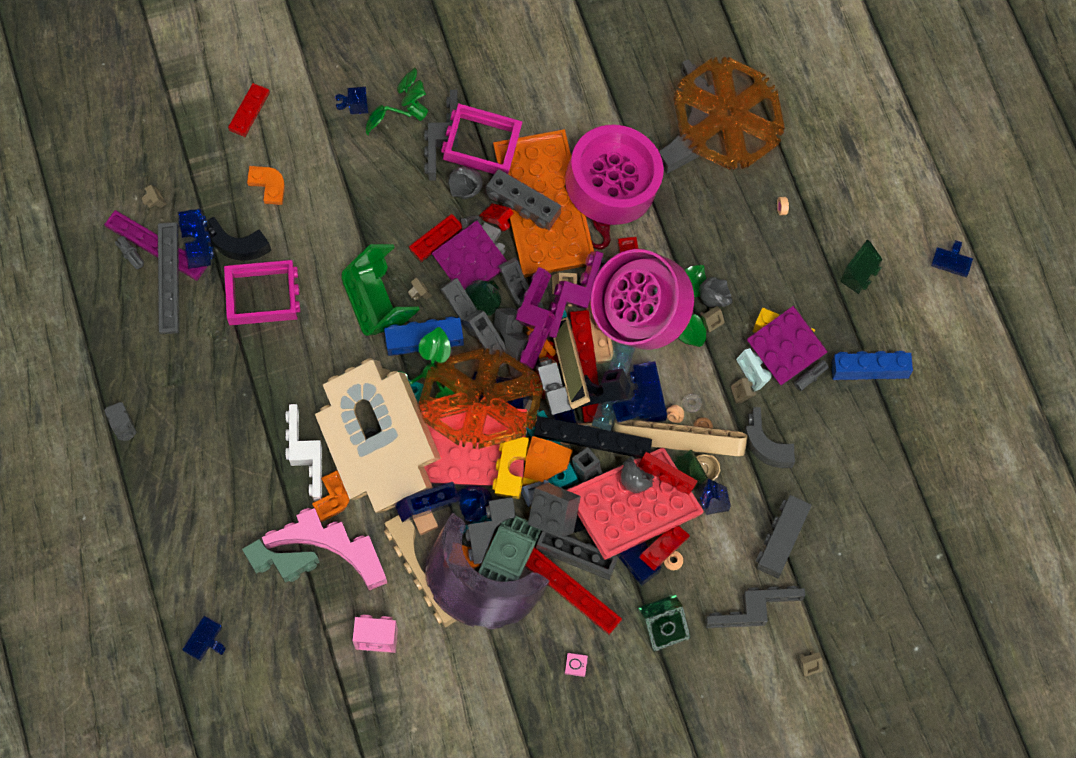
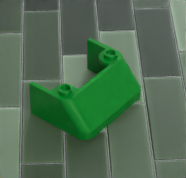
(368, 294)

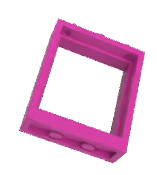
(485, 118)
(260, 269)

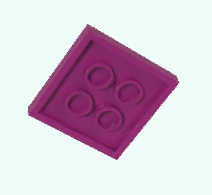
(470, 256)
(787, 345)

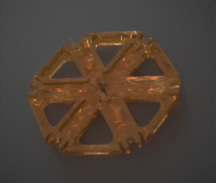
(717, 108)
(493, 403)

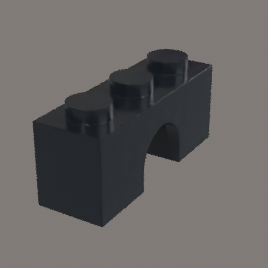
(612, 388)

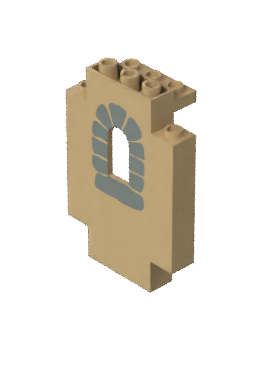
(390, 462)

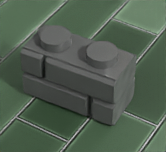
(120, 421)

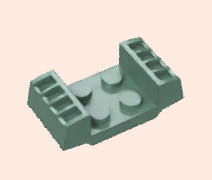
(510, 550)

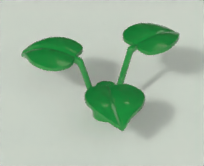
(410, 100)
(695, 331)
(434, 347)

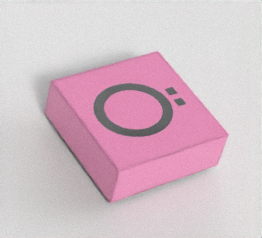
(576, 664)

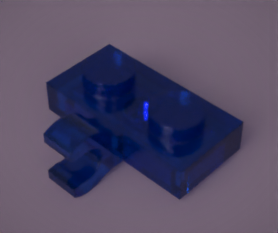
(952, 261)
(203, 639)

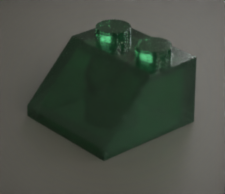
(862, 268)
(664, 622)

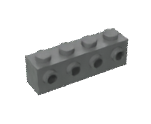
(523, 199)
(783, 537)
(577, 554)

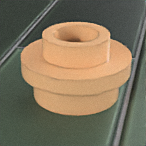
(675, 414)
(674, 566)

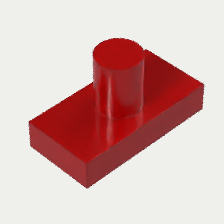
(497, 215)

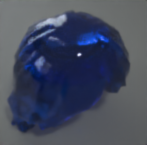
(474, 502)

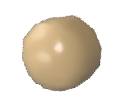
(710, 466)

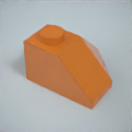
(545, 459)

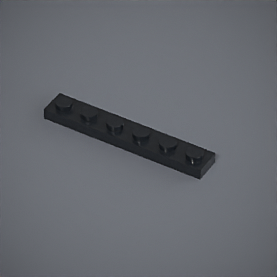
(592, 437)

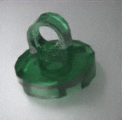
(484, 295)

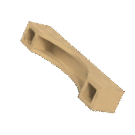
(404, 536)

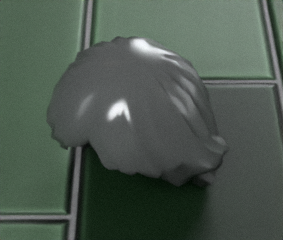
(465, 182)
(715, 293)
(635, 479)

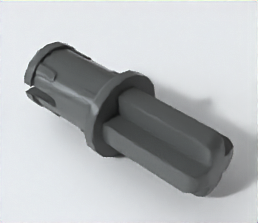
(129, 252)
(810, 375)

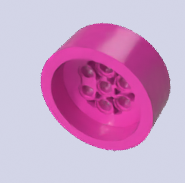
(630, 153)
(671, 303)

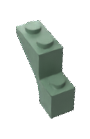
(288, 564)

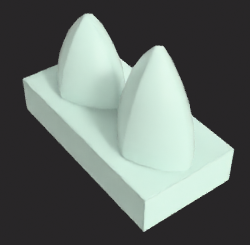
(750, 365)

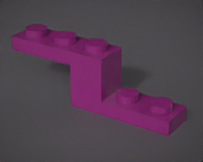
(574, 294)
(535, 317)

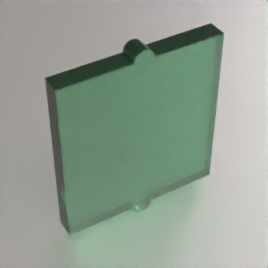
(690, 465)

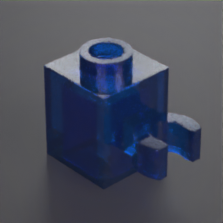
(355, 100)
(629, 408)

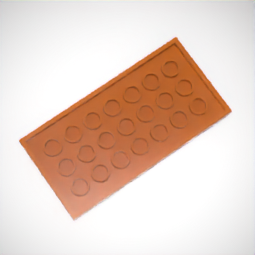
(542, 165)

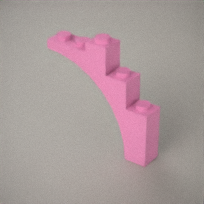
(334, 538)

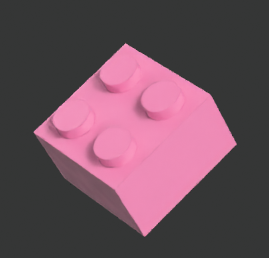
(375, 634)

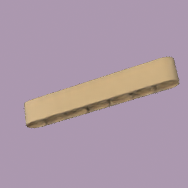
(686, 437)

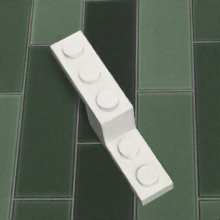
(304, 452)

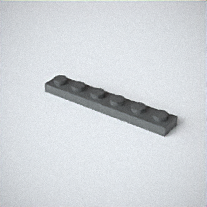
(168, 278)

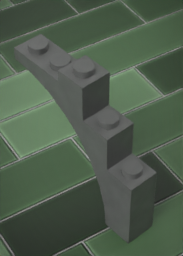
(677, 152)

